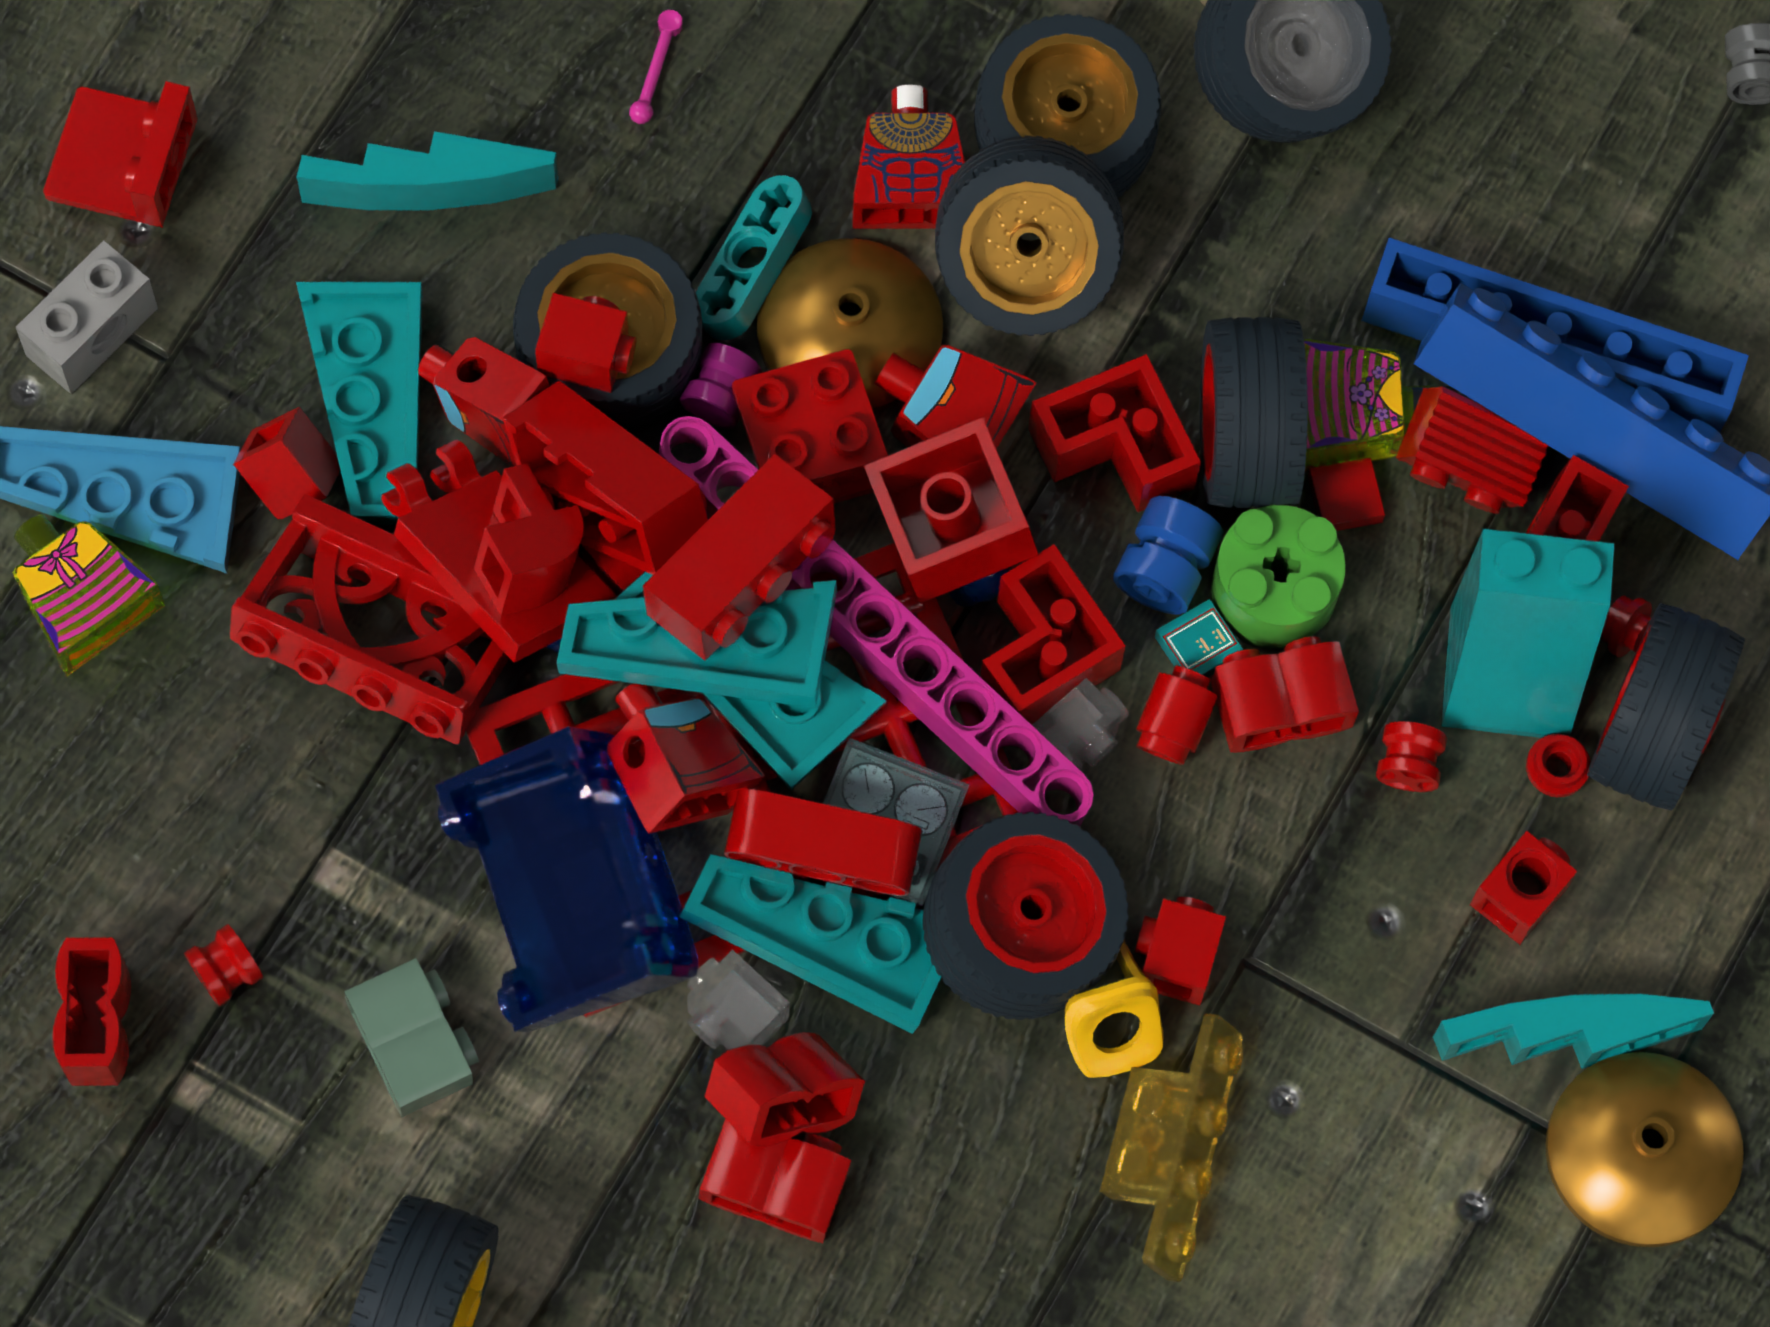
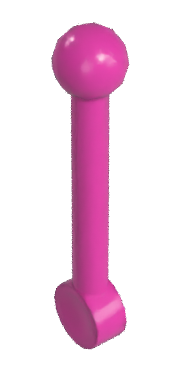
(669, 25)

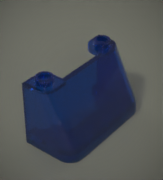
(571, 879)

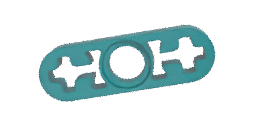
(751, 231)

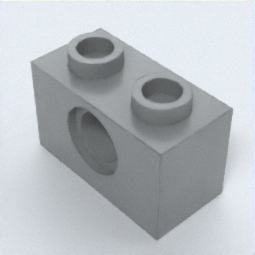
(87, 317)

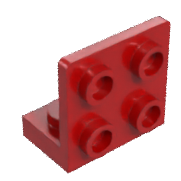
(123, 153)
(815, 421)

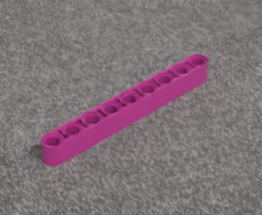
(906, 641)

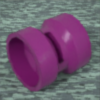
(711, 393)

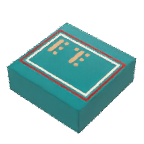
(1198, 639)

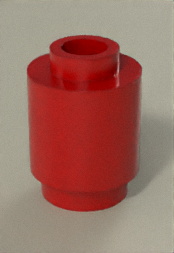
(1176, 715)

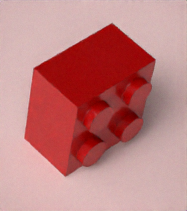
(951, 510)

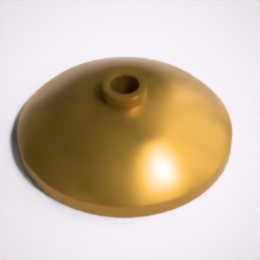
(896, 301)
(1620, 1182)

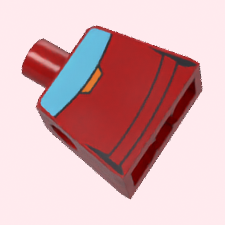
(480, 388)
(951, 394)
(677, 760)

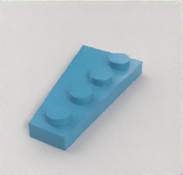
(132, 488)

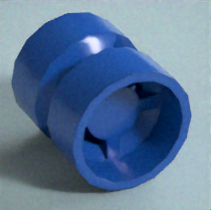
(1172, 547)

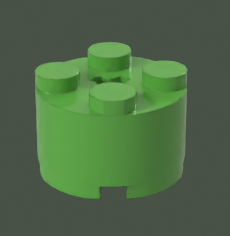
(1286, 543)

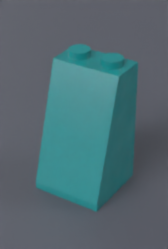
(1525, 633)

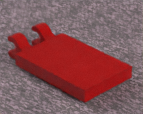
(446, 543)

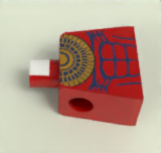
(905, 164)

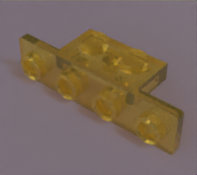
(1169, 1141)

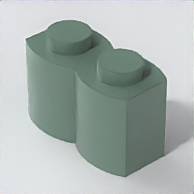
(411, 1037)

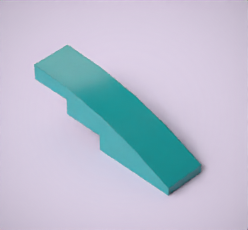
(452, 175)
(1591, 1023)

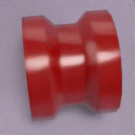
(1411, 756)
(223, 965)

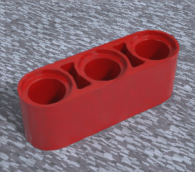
(823, 842)

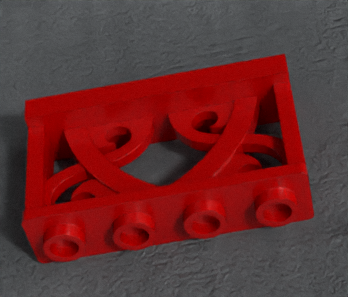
(325, 649)

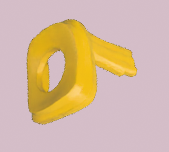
(1089, 1008)

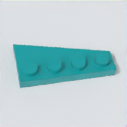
(367, 368)
(771, 661)
(791, 736)
(824, 934)

